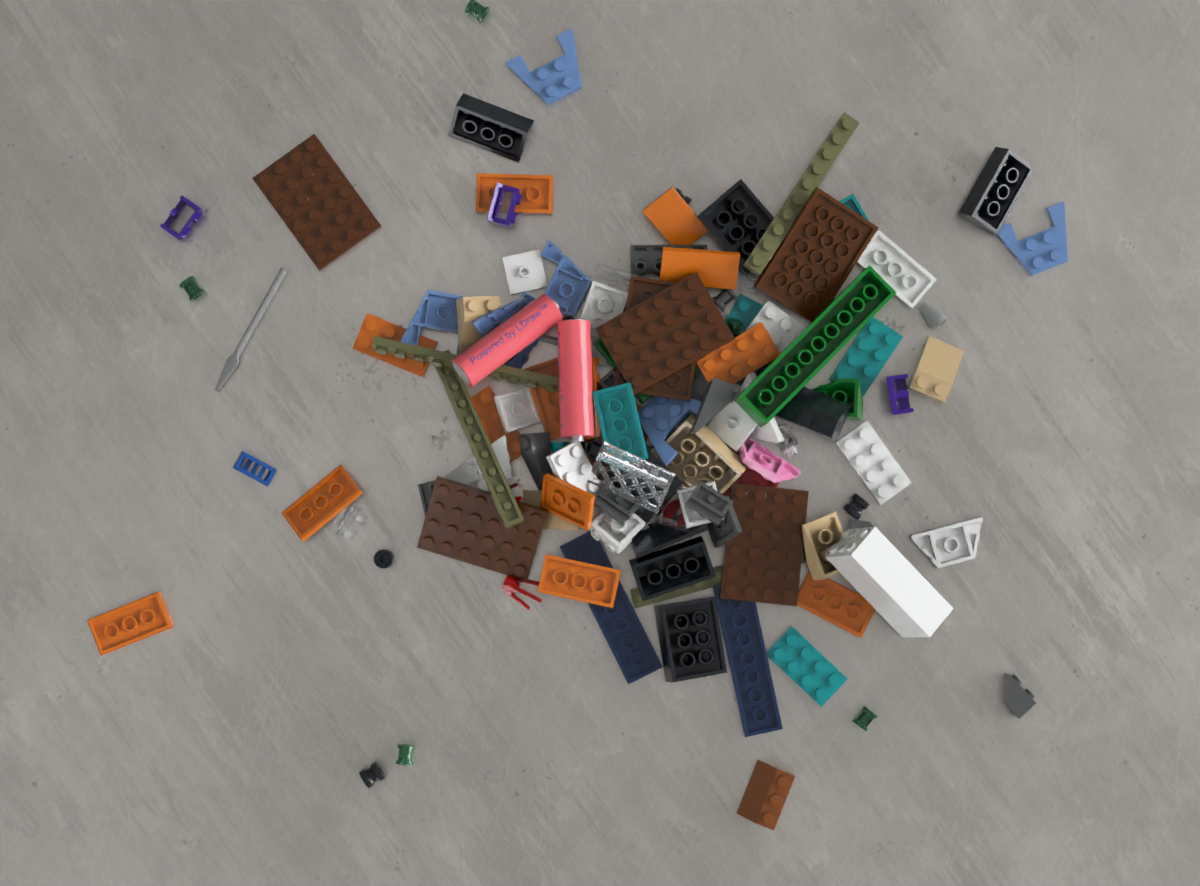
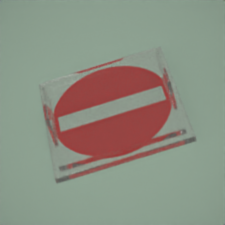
(672, 515)

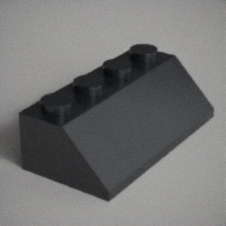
(490, 127)
(996, 190)
(816, 413)
(661, 536)
(672, 568)

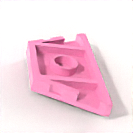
(766, 462)

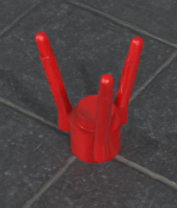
(512, 586)

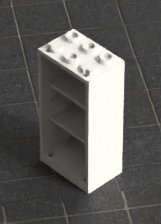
(889, 582)

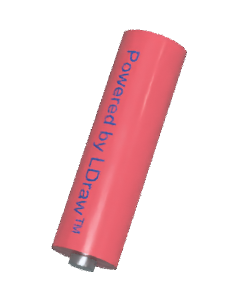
(507, 340)
(575, 379)

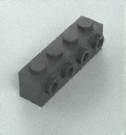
(647, 258)

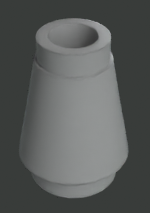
(933, 315)

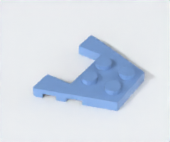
(556, 77)
(1041, 249)
(568, 283)
(434, 312)
(498, 316)
(660, 418)

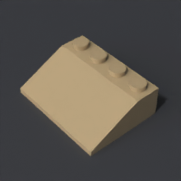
(703, 457)

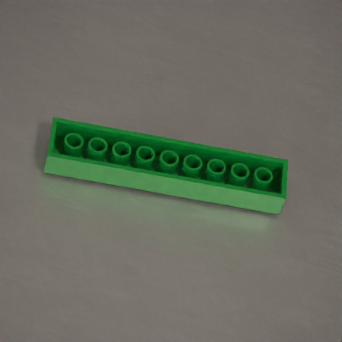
(815, 346)

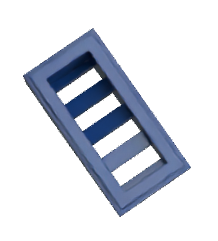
(238, 462)

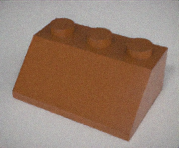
(765, 794)

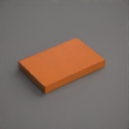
(675, 218)
(567, 501)

